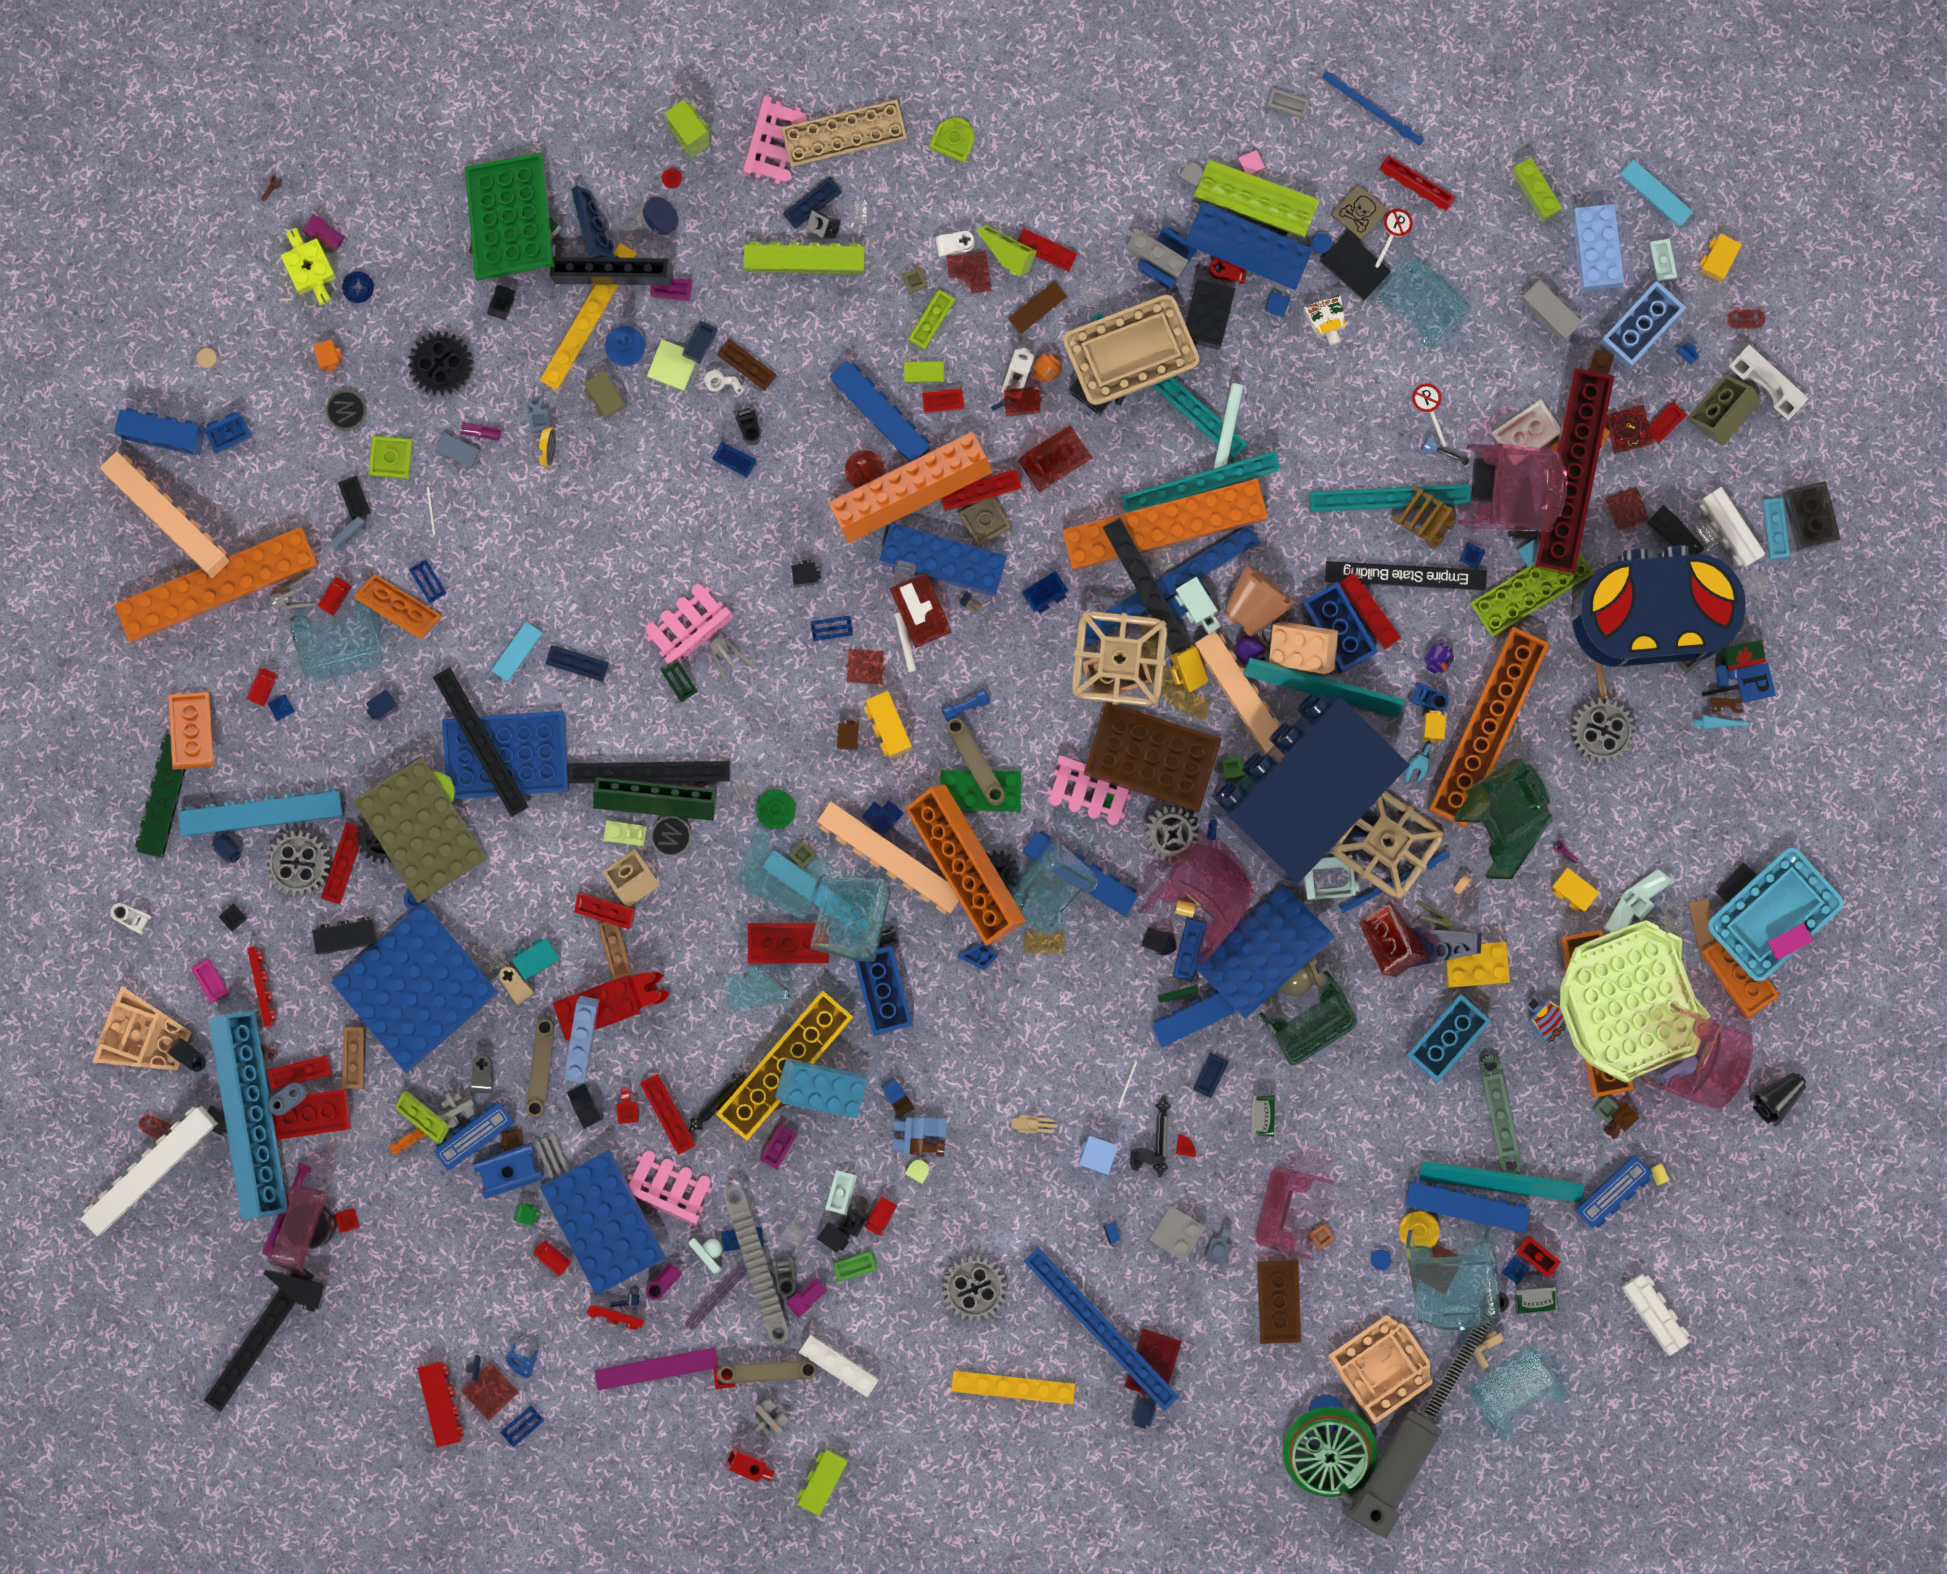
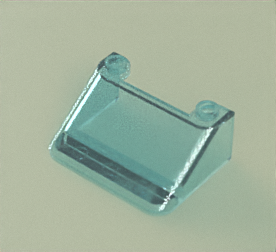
(337, 645)
(780, 879)
(1514, 1387)

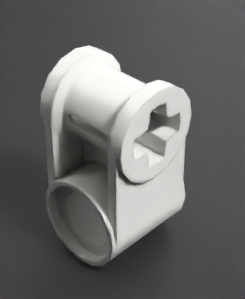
(951, 243)
(133, 919)

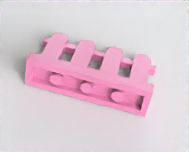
(765, 148)
(704, 629)
(1082, 782)
(673, 1197)

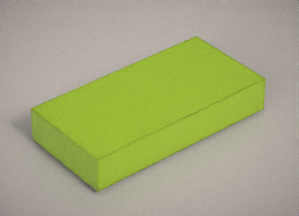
(923, 372)

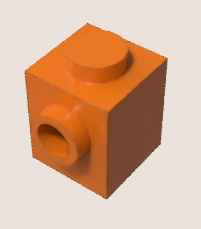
(328, 356)

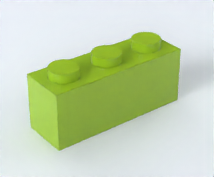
(1536, 189)
(821, 1481)

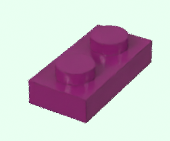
(679, 290)
(778, 1146)

